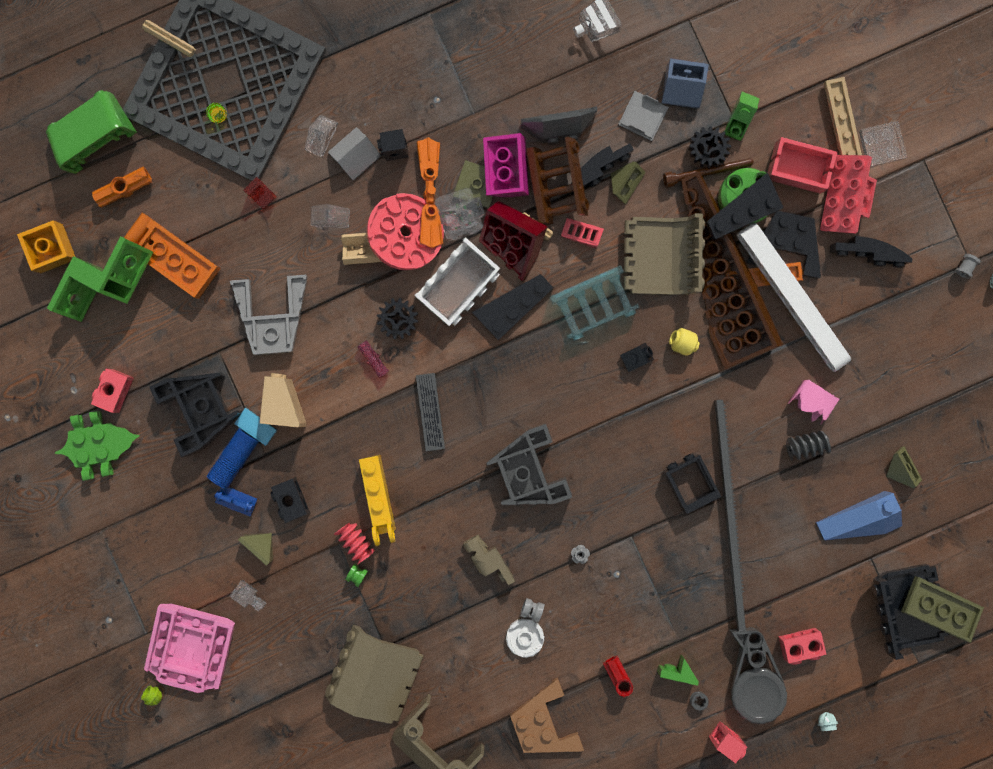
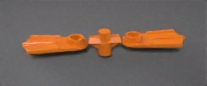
(430, 226)

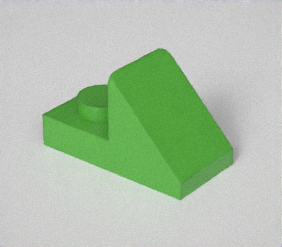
(681, 674)

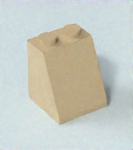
(281, 403)

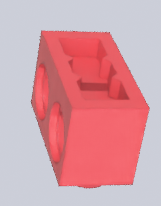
(802, 640)
(728, 742)

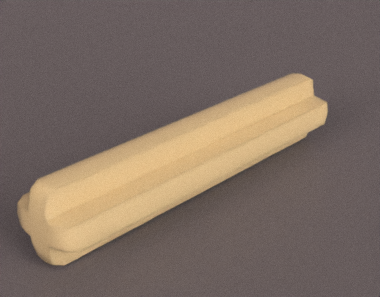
(168, 38)

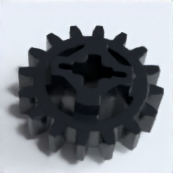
(718, 150)
(398, 310)

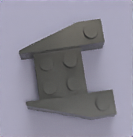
(524, 472)

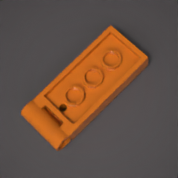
(173, 256)

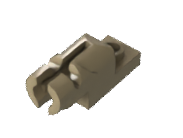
(488, 560)

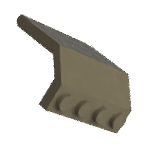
(664, 255)
(373, 677)

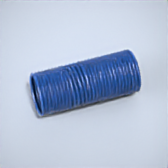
(234, 454)

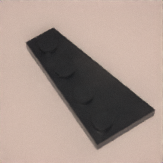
(749, 206)

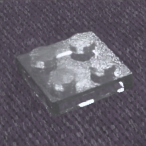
(883, 143)

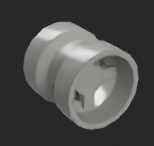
(535, 613)

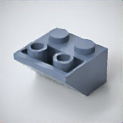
(684, 83)

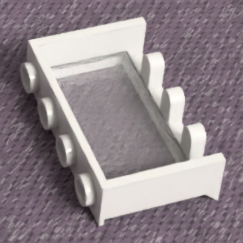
(458, 283)

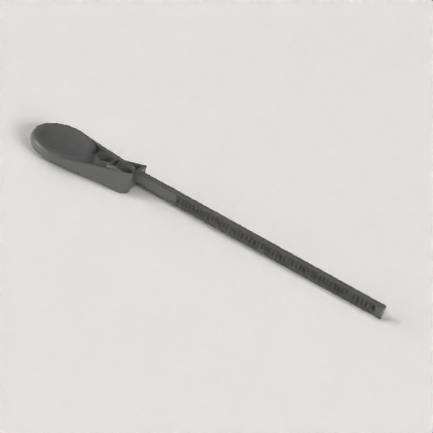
(756, 692)

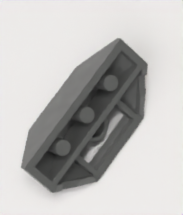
(557, 126)

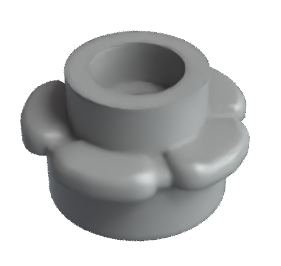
(580, 559)

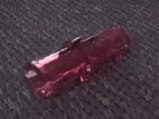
(373, 359)

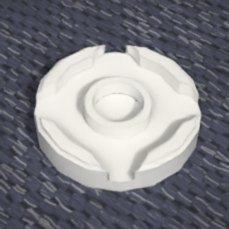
(525, 637)

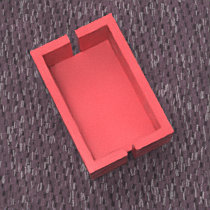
(801, 165)

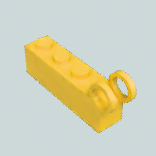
(377, 498)

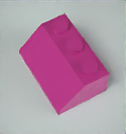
(506, 165)

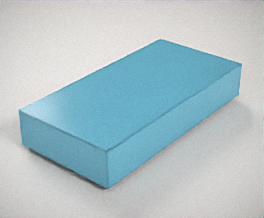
(251, 424)

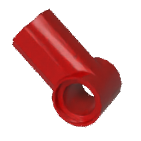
(617, 675)

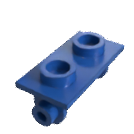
(236, 500)

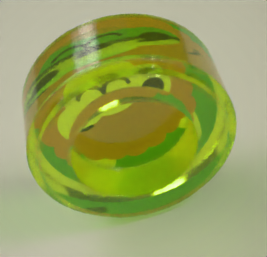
(216, 113)

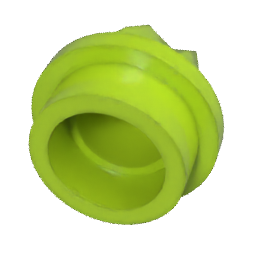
(151, 696)

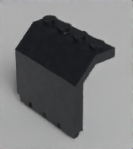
(901, 629)

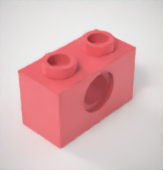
(121, 385)

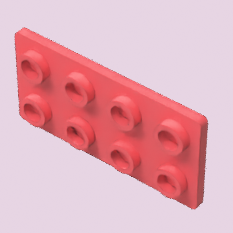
(848, 194)

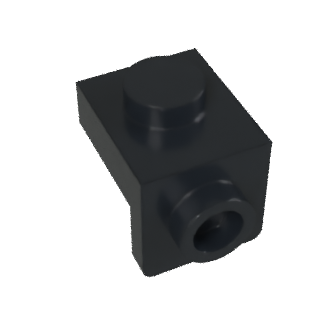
(637, 357)

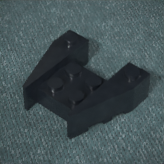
(201, 407)

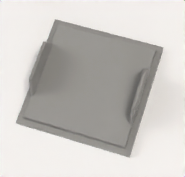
(643, 115)

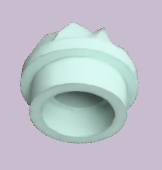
(827, 722)

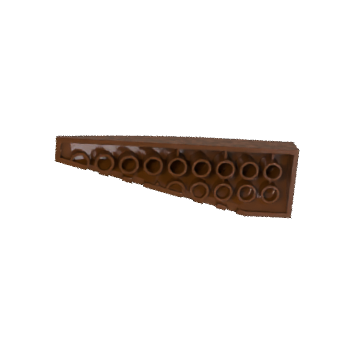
(738, 315)

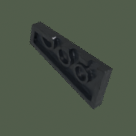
(511, 307)

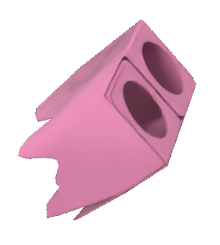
(814, 400)

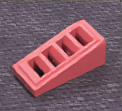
(583, 226)

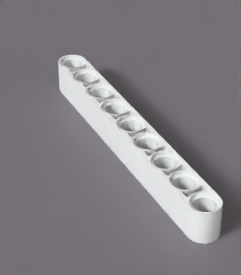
(793, 297)

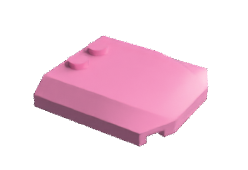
(189, 648)

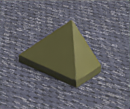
(626, 180)
(903, 469)
(259, 545)

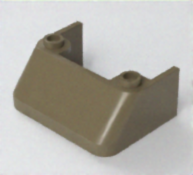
(408, 739)

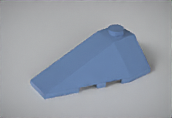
(867, 518)

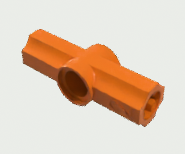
(111, 192)

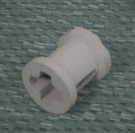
(967, 266)

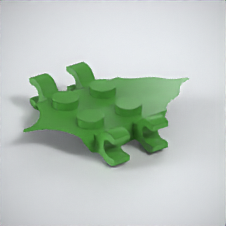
(95, 444)

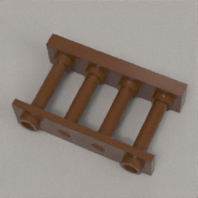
(540, 176)

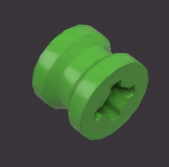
(356, 575)

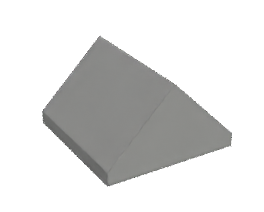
(355, 153)

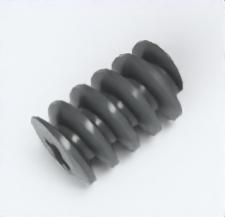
(808, 443)

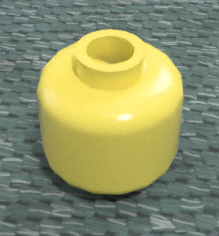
(684, 341)

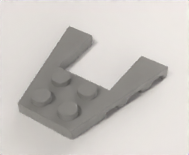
(271, 332)

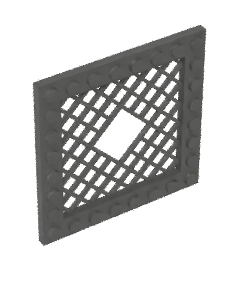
(278, 118)

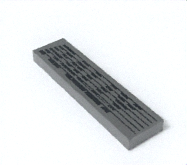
(430, 412)

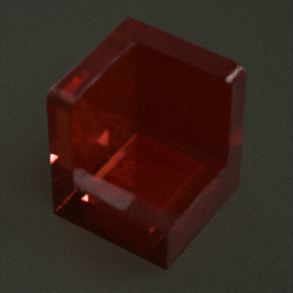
(260, 193)

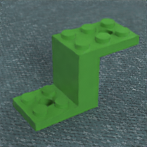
(113, 281)

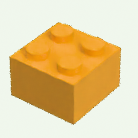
(46, 246)

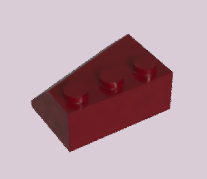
(512, 237)

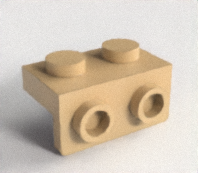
(357, 249)

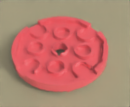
(385, 233)

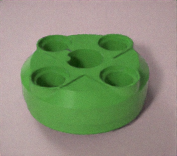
(743, 179)

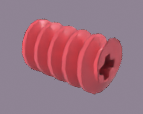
(354, 542)

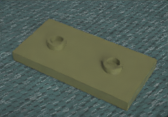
(942, 609)

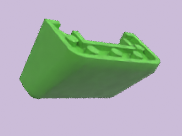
(87, 130)

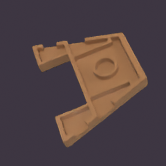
(536, 727)

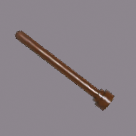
(671, 179)

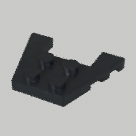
(797, 236)

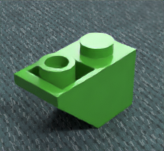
(741, 116)

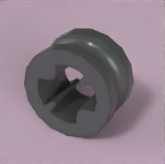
(704, 704)

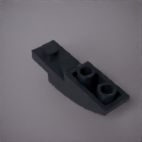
(604, 161)
(875, 250)

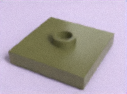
(473, 177)

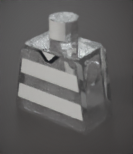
(598, 21)

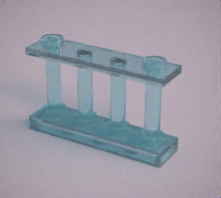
(578, 292)

